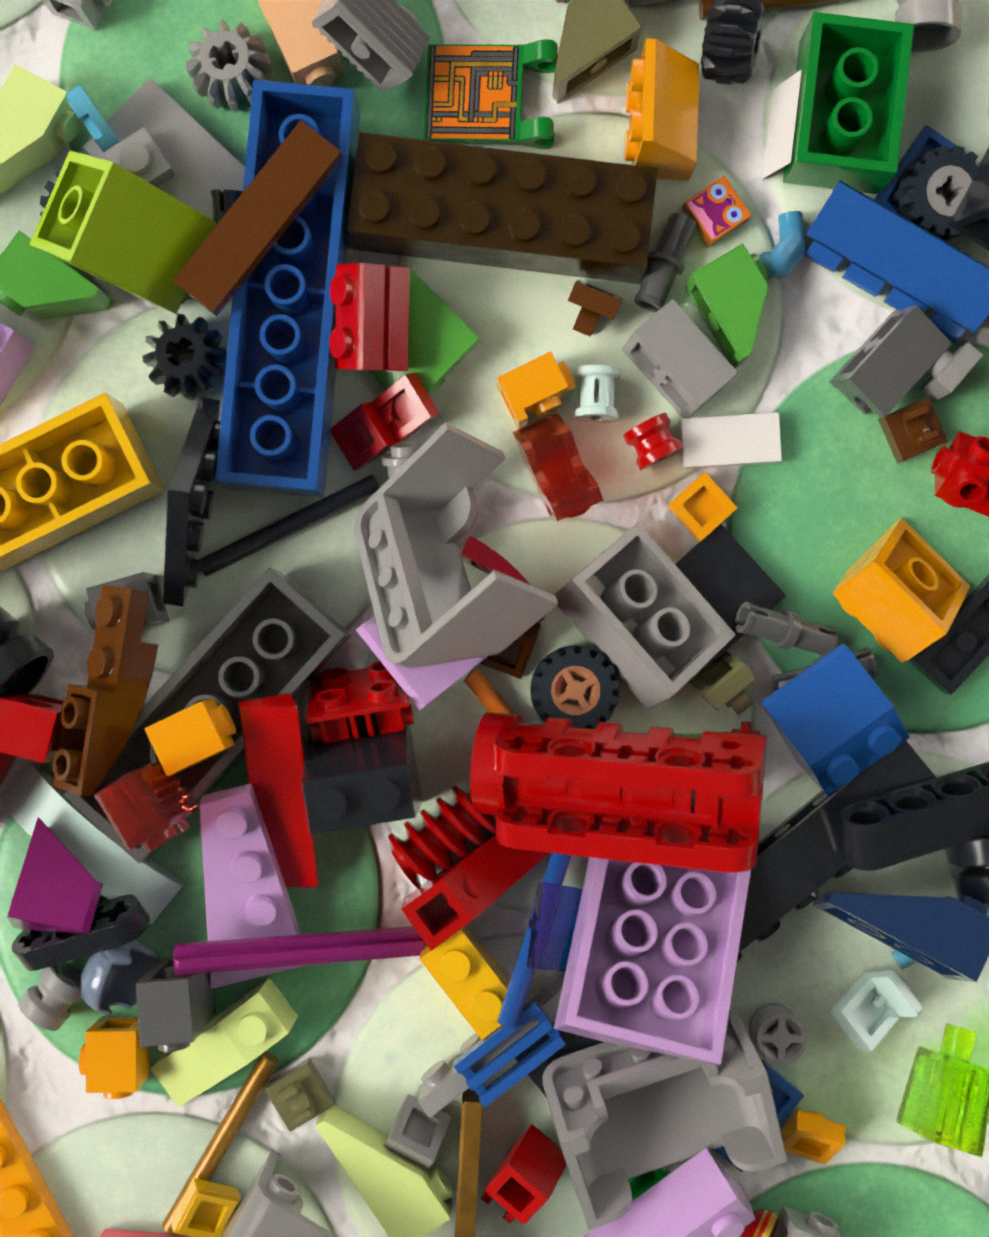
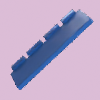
(905, 255)

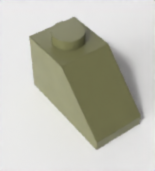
(592, 41)

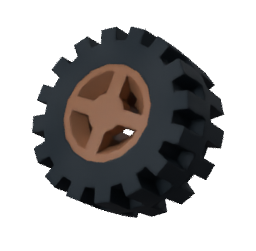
(595, 695)

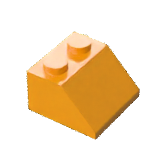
(902, 592)

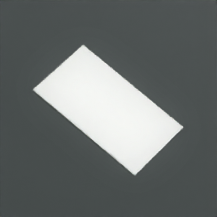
(781, 125)

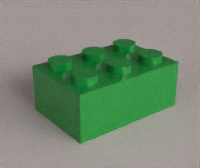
(850, 102)

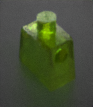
(948, 1094)

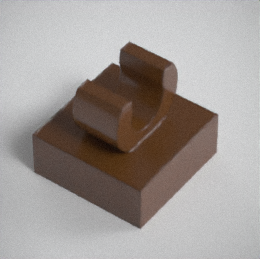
(593, 304)
(912, 430)

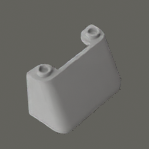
(643, 1110)

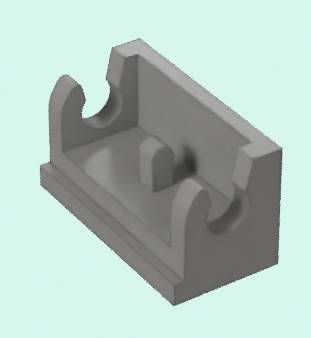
(679, 359)

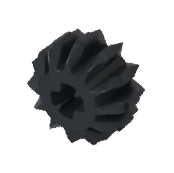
(732, 40)
(185, 339)

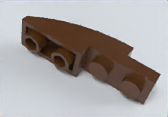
(104, 712)

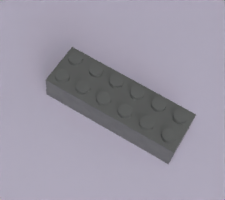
(259, 650)

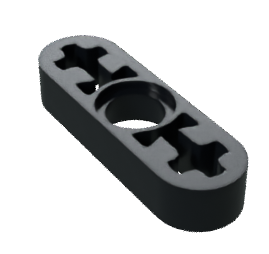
(113, 925)

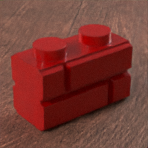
(370, 317)

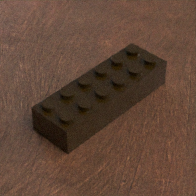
(501, 208)

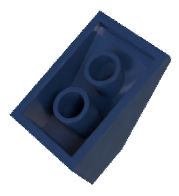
(933, 931)

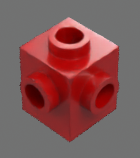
(963, 473)

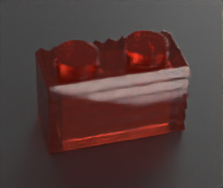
(146, 807)

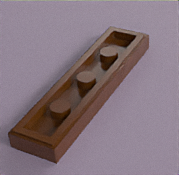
(258, 218)

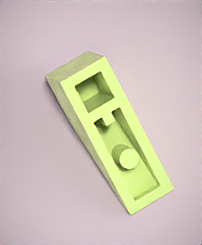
(32, 125)
(227, 1043)
(399, 1191)

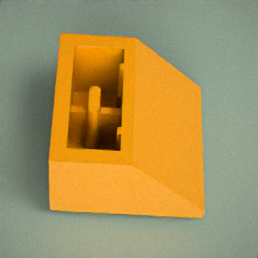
(663, 112)

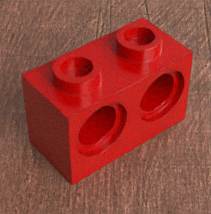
(30, 726)

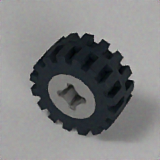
(919, 183)

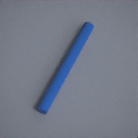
(523, 975)

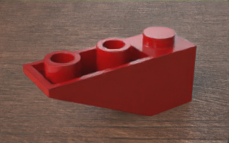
(466, 889)

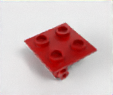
(353, 693)

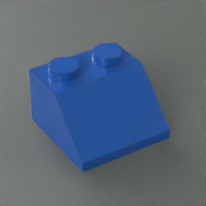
(835, 719)

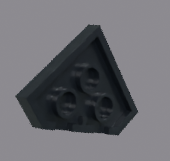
(190, 503)

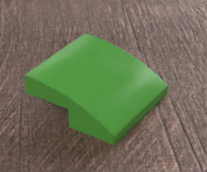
(435, 339)

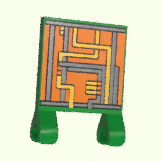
(478, 93)

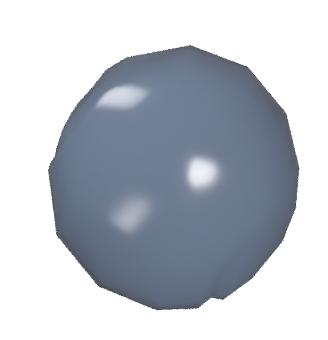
(113, 975)

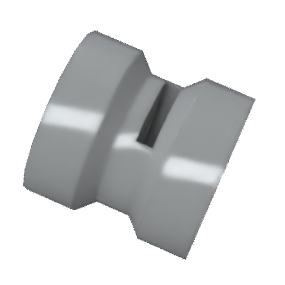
(50, 1000)

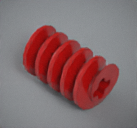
(439, 836)

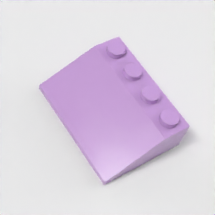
(654, 958)

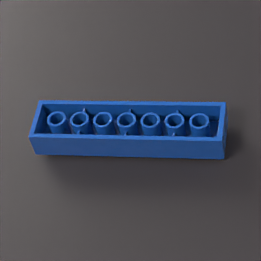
(283, 314)

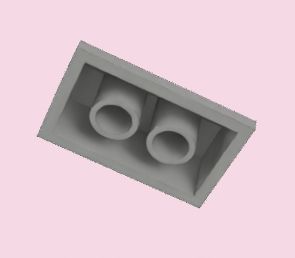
(644, 617)

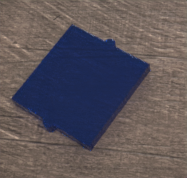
(552, 926)

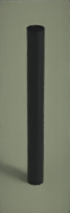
(289, 525)

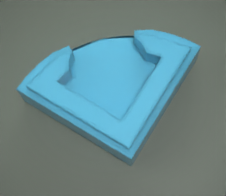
(92, 118)

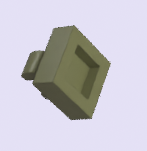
(724, 683)
(299, 1094)

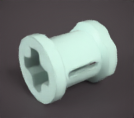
(591, 377)

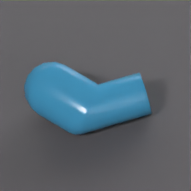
(789, 250)

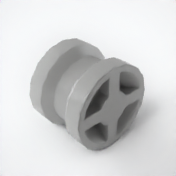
(784, 1042)

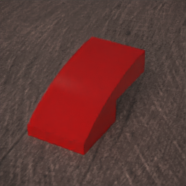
(385, 421)

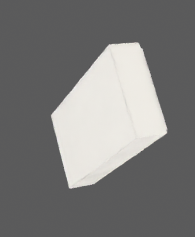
(730, 440)

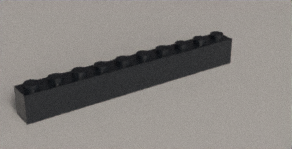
(793, 862)

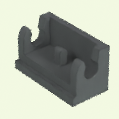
(891, 361)

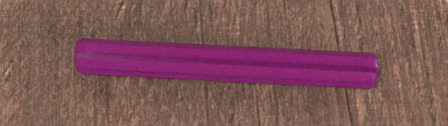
(296, 950)

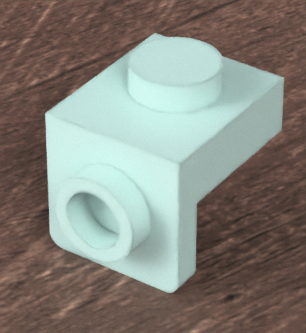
(874, 1007)

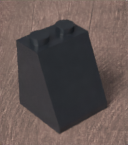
(360, 780)

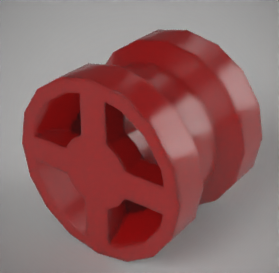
(653, 441)

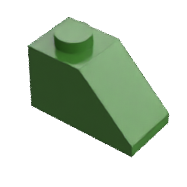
(44, 284)
(731, 300)

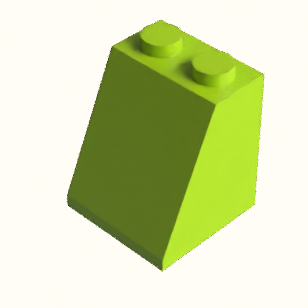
(120, 229)

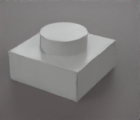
(141, 157)
(950, 371)
(417, 1134)

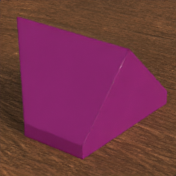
(53, 888)

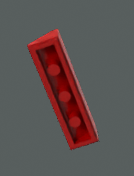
(276, 772)

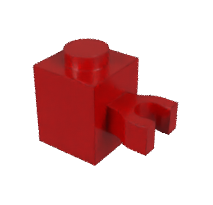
(526, 1175)

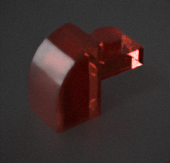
(557, 468)

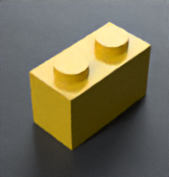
(469, 978)

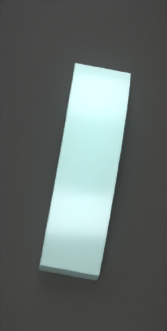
(102, 857)

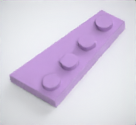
(241, 877)

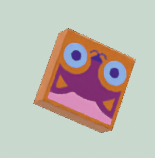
(716, 211)

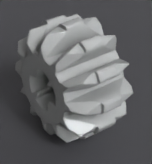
(227, 65)

